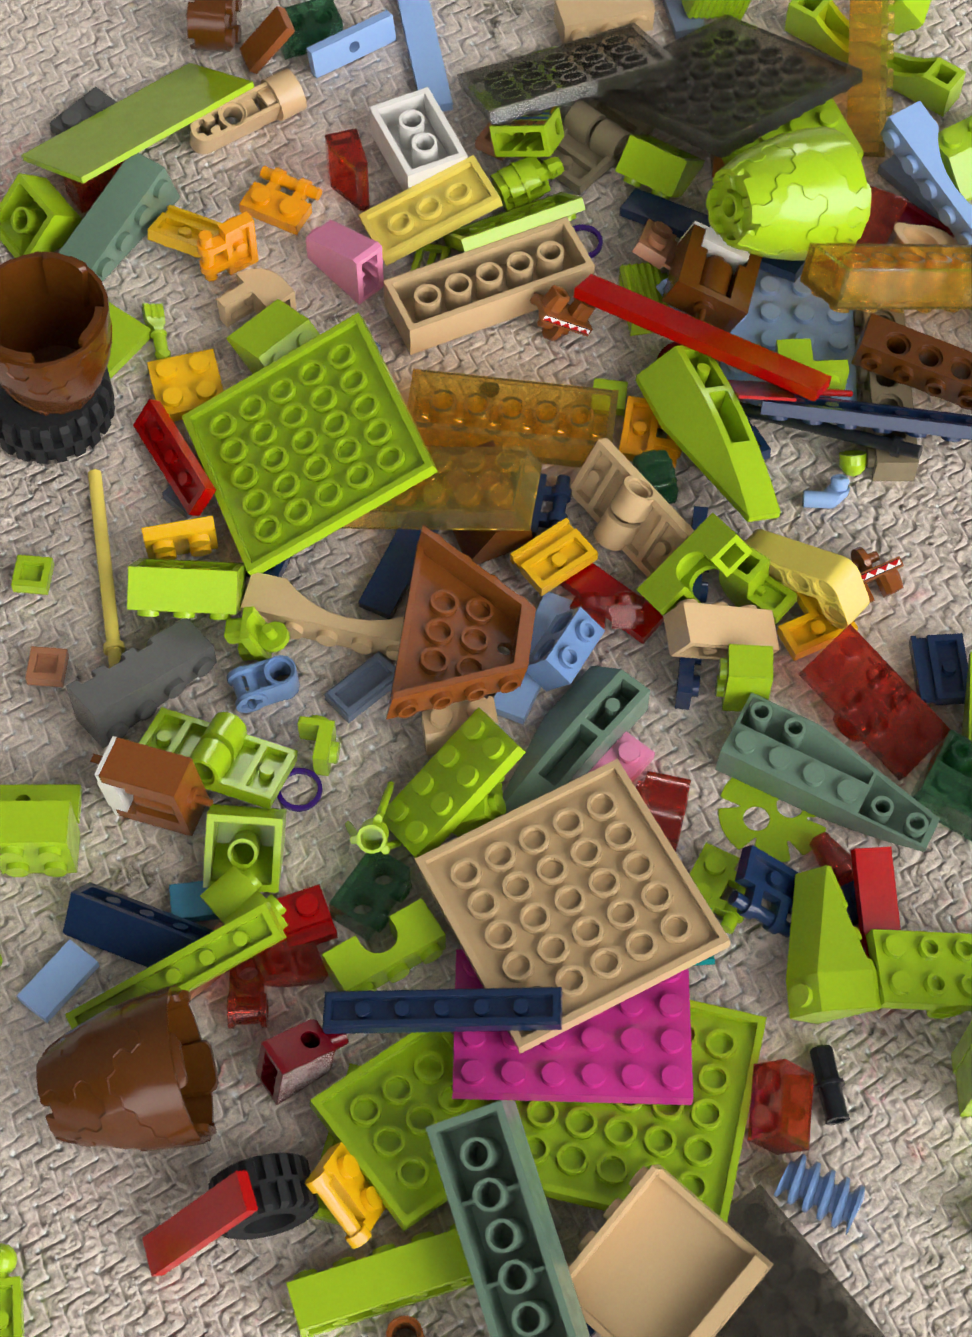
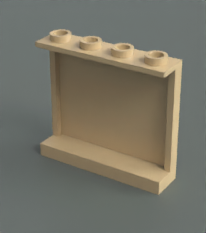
(663, 1264)

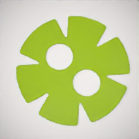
(779, 830)

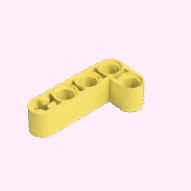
(814, 573)

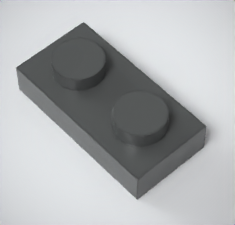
(85, 107)

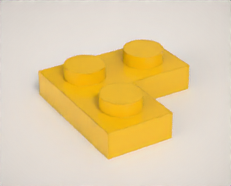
(807, 632)

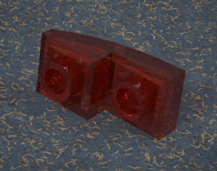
(290, 965)

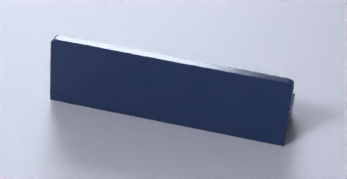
(127, 925)

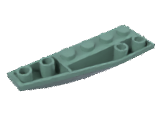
(577, 733)
(820, 775)

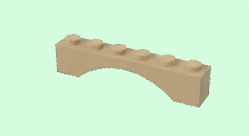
(281, 602)

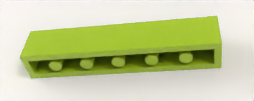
(379, 1283)

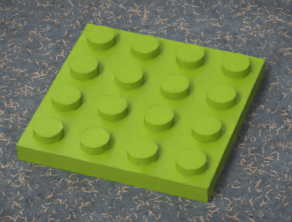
(384, 1118)

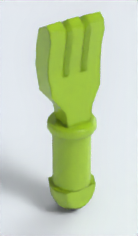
(155, 319)

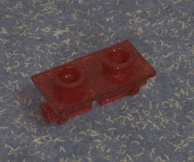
(622, 608)

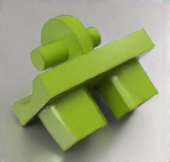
(254, 636)

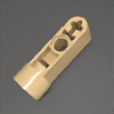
(277, 98)

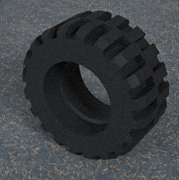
(55, 434)

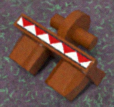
(558, 317)
(885, 574)

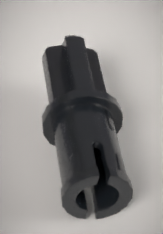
(829, 1085)

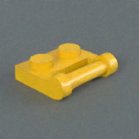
(346, 1194)

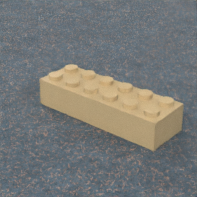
(485, 284)

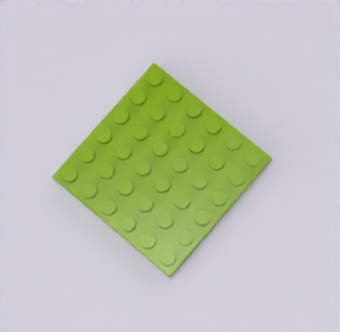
(308, 445)
(595, 1149)

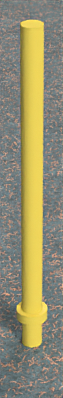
(113, 646)

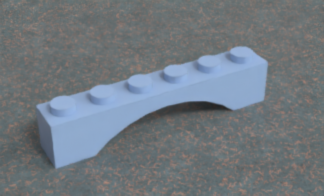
(914, 140)

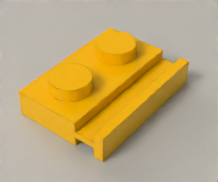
(181, 229)
(553, 556)

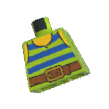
(529, 135)

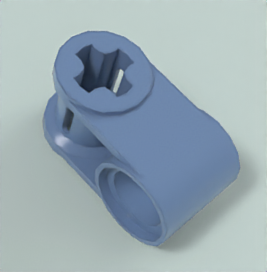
(262, 684)

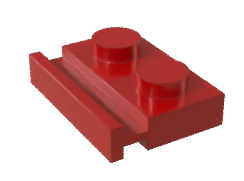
(307, 917)

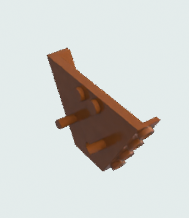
(454, 631)

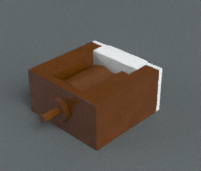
(711, 278)

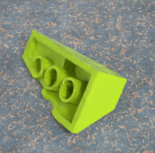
(826, 962)

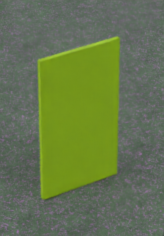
(136, 122)

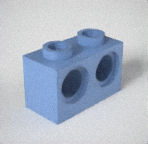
(564, 649)

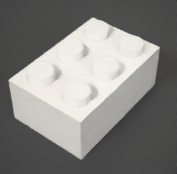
(414, 137)

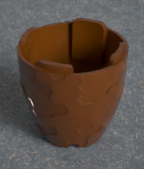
(52, 332)
(132, 1077)

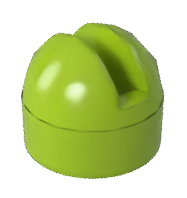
(852, 462)

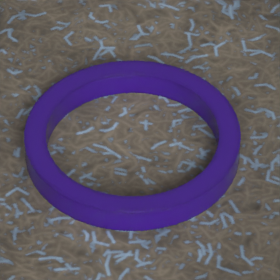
(582, 227)
(300, 808)

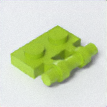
(712, 875)

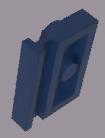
(939, 668)

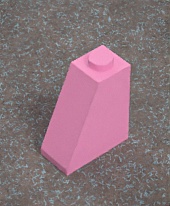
(347, 259)

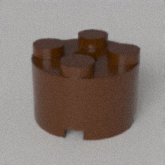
(214, 24)

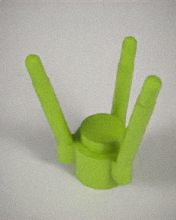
(374, 832)

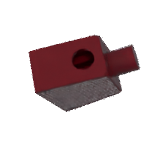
(296, 1059)

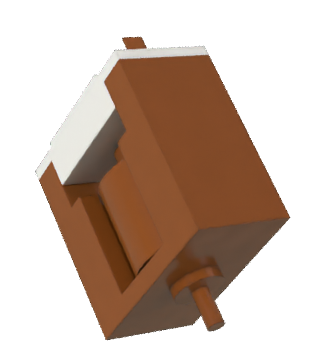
(151, 785)

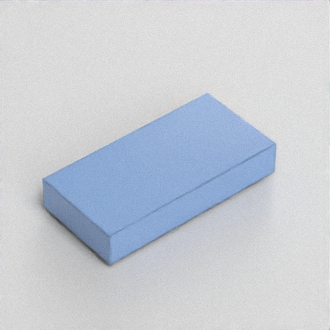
(58, 981)

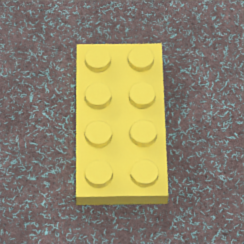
(430, 209)

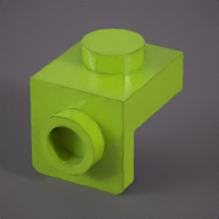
(326, 748)

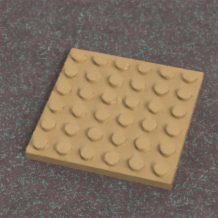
(573, 899)

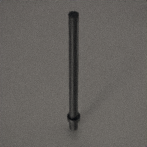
(895, 446)

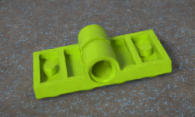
(225, 754)
(923, 970)

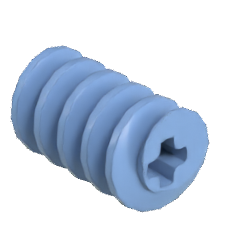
(821, 1192)

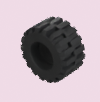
(278, 1191)

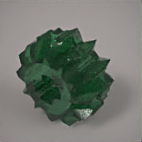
(659, 472)

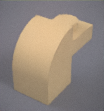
(255, 292)

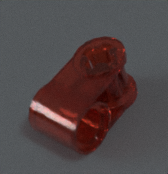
(246, 999)

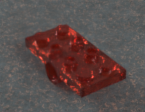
(874, 703)

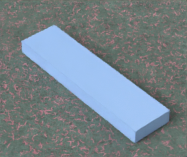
(519, 702)

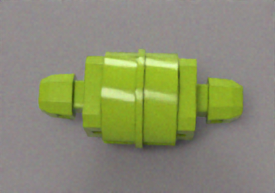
(525, 180)

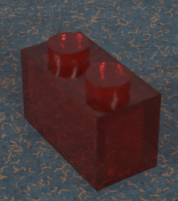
(781, 1107)

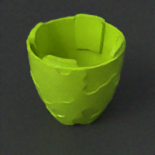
(791, 194)

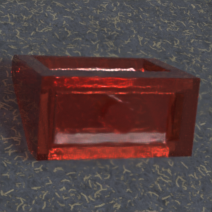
(348, 167)

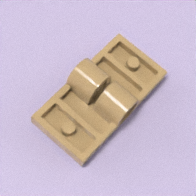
(627, 509)

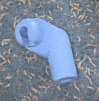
(830, 496)

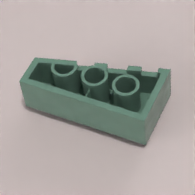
(121, 215)

